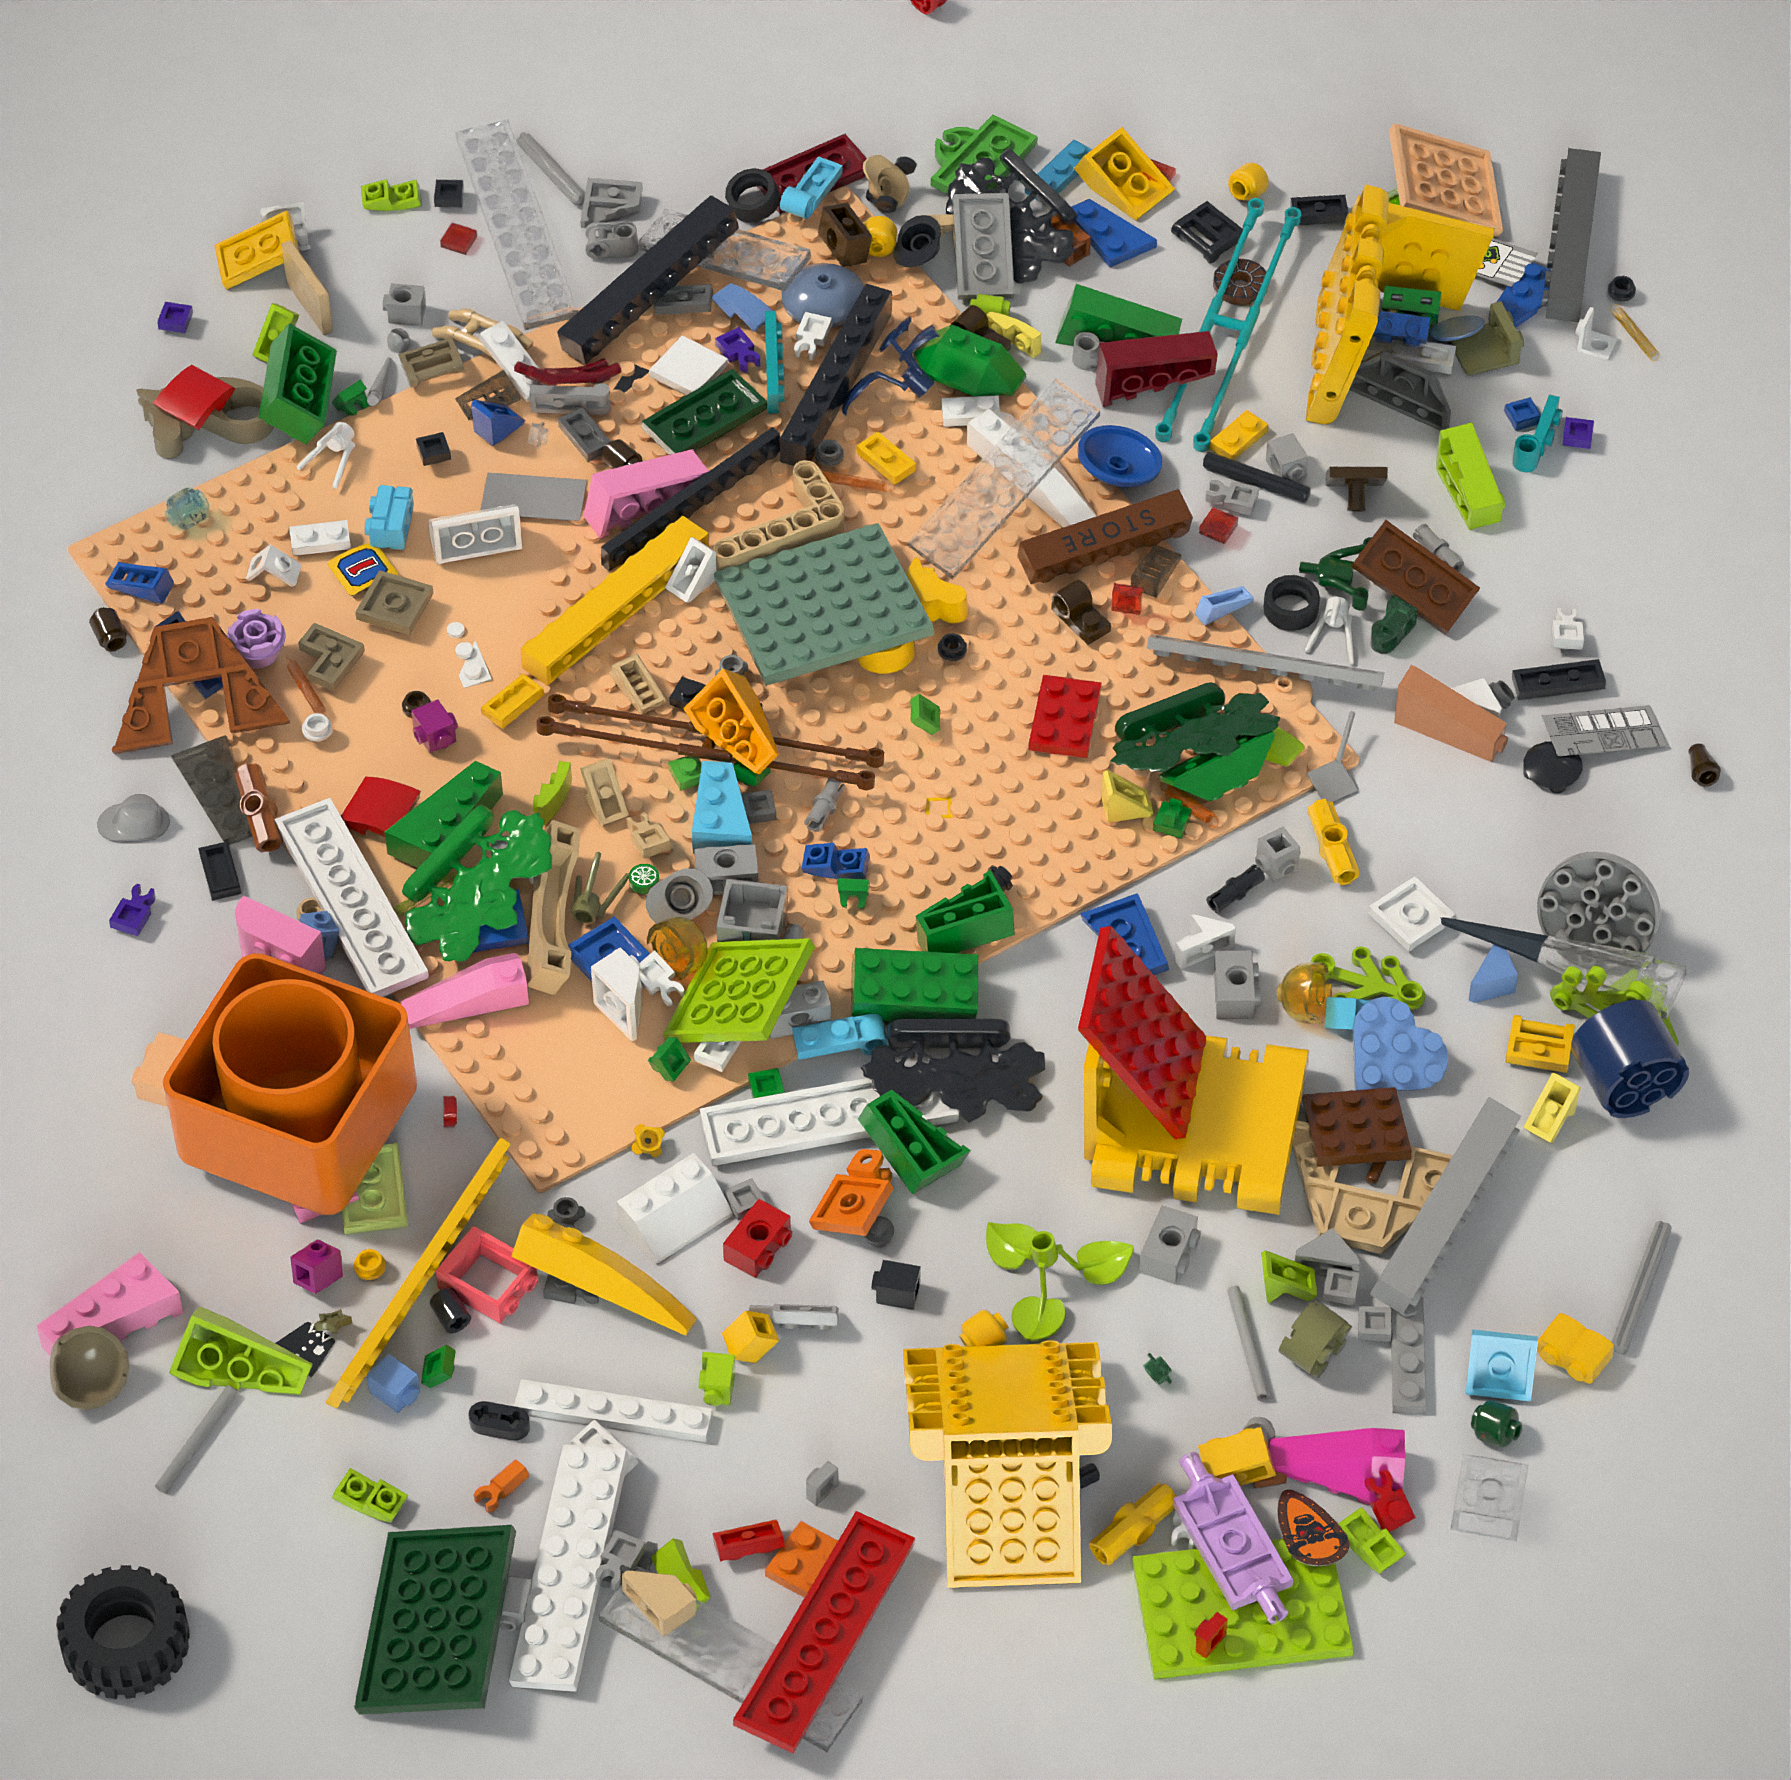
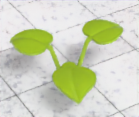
(1014, 1243)

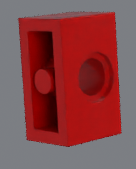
(760, 1222)

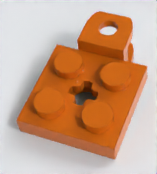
(864, 1188)

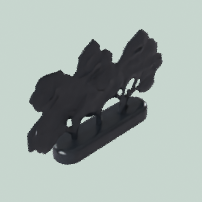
(1027, 242)
(961, 1078)

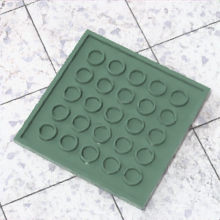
(823, 604)

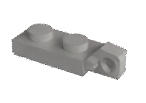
(793, 1315)

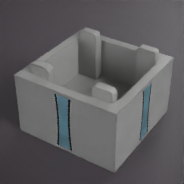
(752, 911)

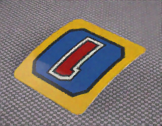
(359, 567)

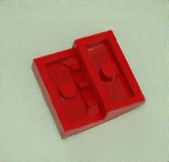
(193, 396)
(379, 805)

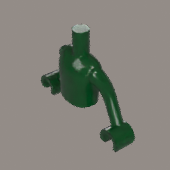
(1338, 573)

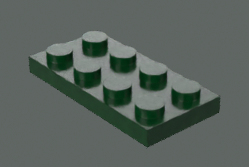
(705, 414)

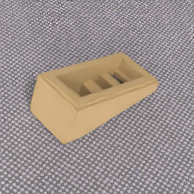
(635, 664)

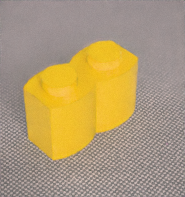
(1575, 1348)

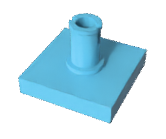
(1501, 1365)

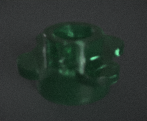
(1157, 1369)

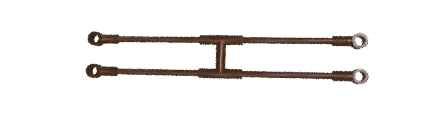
(558, 704)

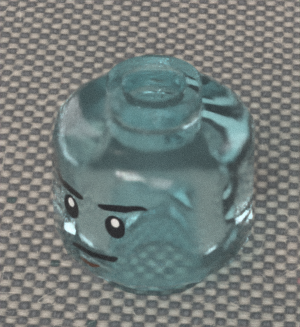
(186, 508)

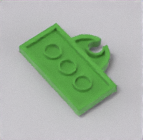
(973, 144)

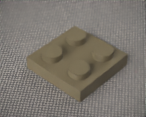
(394, 602)

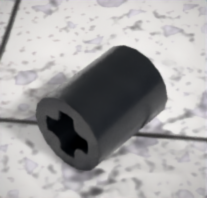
(450, 1310)

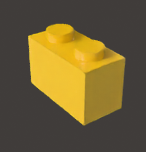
(1241, 1454)

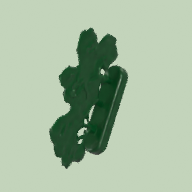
(1200, 729)

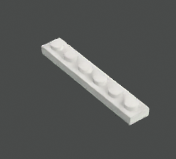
(614, 1410)

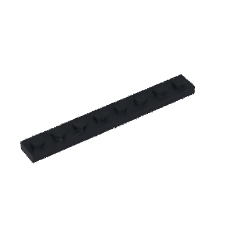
(691, 498)

